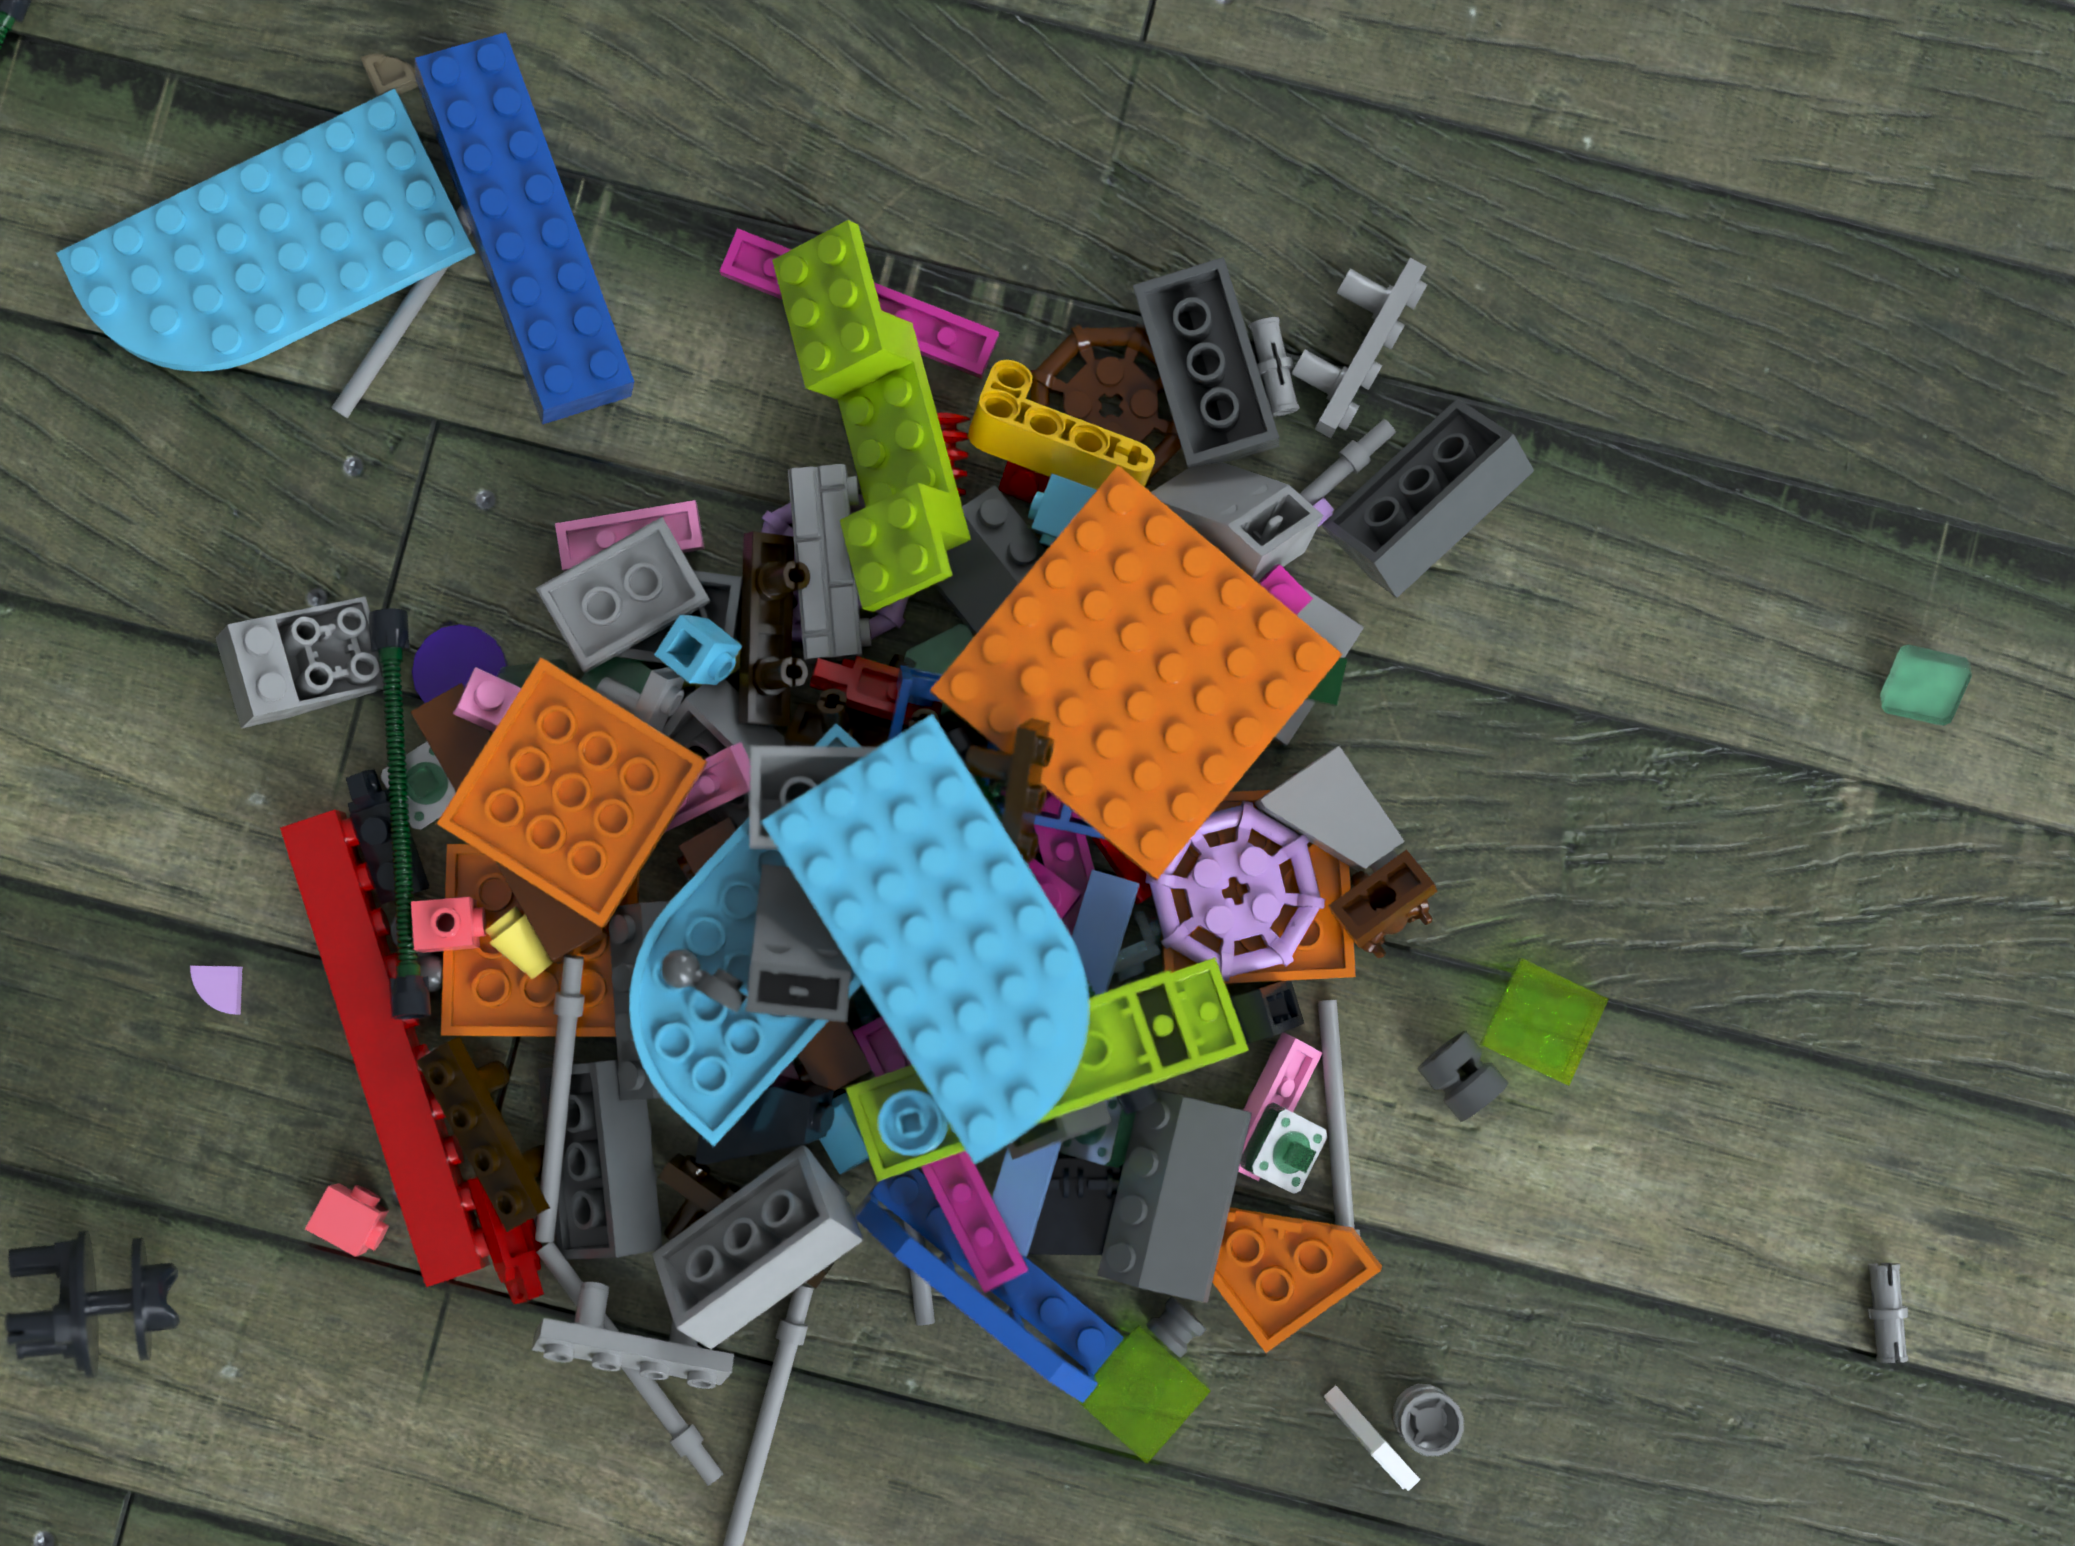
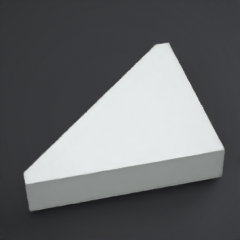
(1371, 1439)

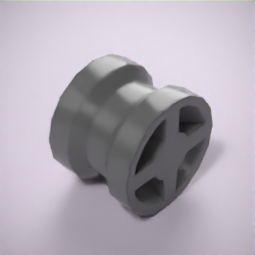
(1176, 1326)

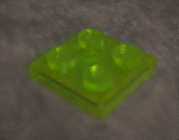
(1544, 1021)
(1144, 1394)

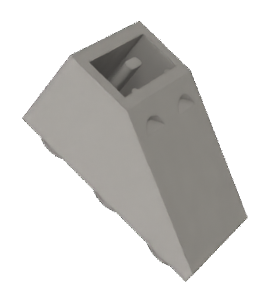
(1243, 514)
(299, 661)

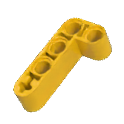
(1046, 438)

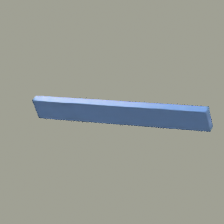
(1098, 942)

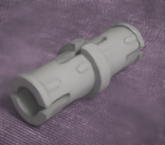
(1274, 366)
(1888, 1312)

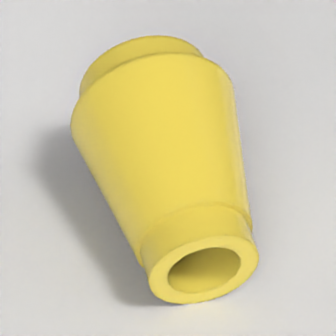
(519, 942)

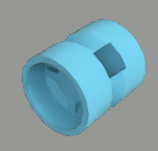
(912, 1123)

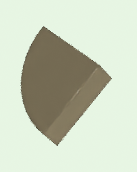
(389, 73)

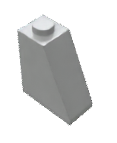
(1335, 812)

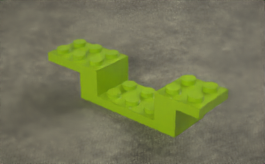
(888, 412)
(1131, 1040)

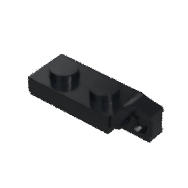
(372, 823)

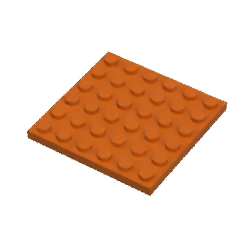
(1147, 663)

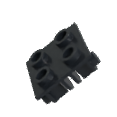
(1076, 1209)

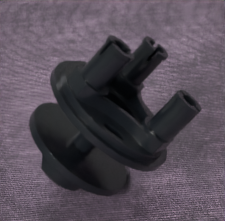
(73, 1323)

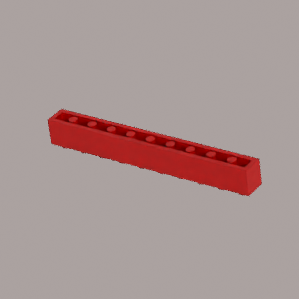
(384, 1049)

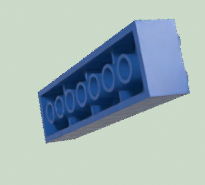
(523, 227)

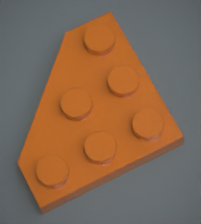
(1287, 1271)

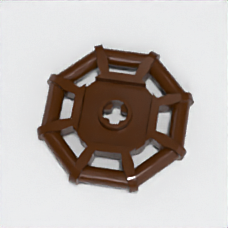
(1109, 378)

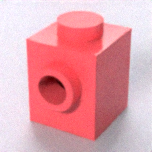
(447, 924)
(349, 1219)

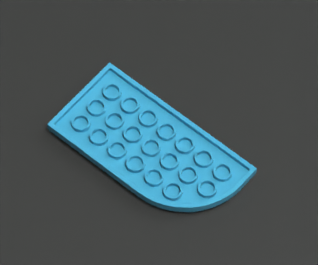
(273, 245)
(944, 932)
(692, 1047)

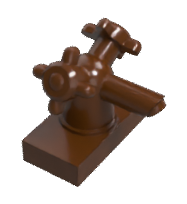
(1384, 902)

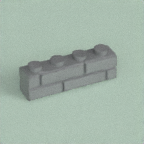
(831, 599)

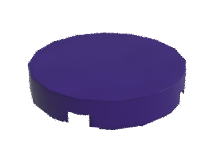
(450, 658)

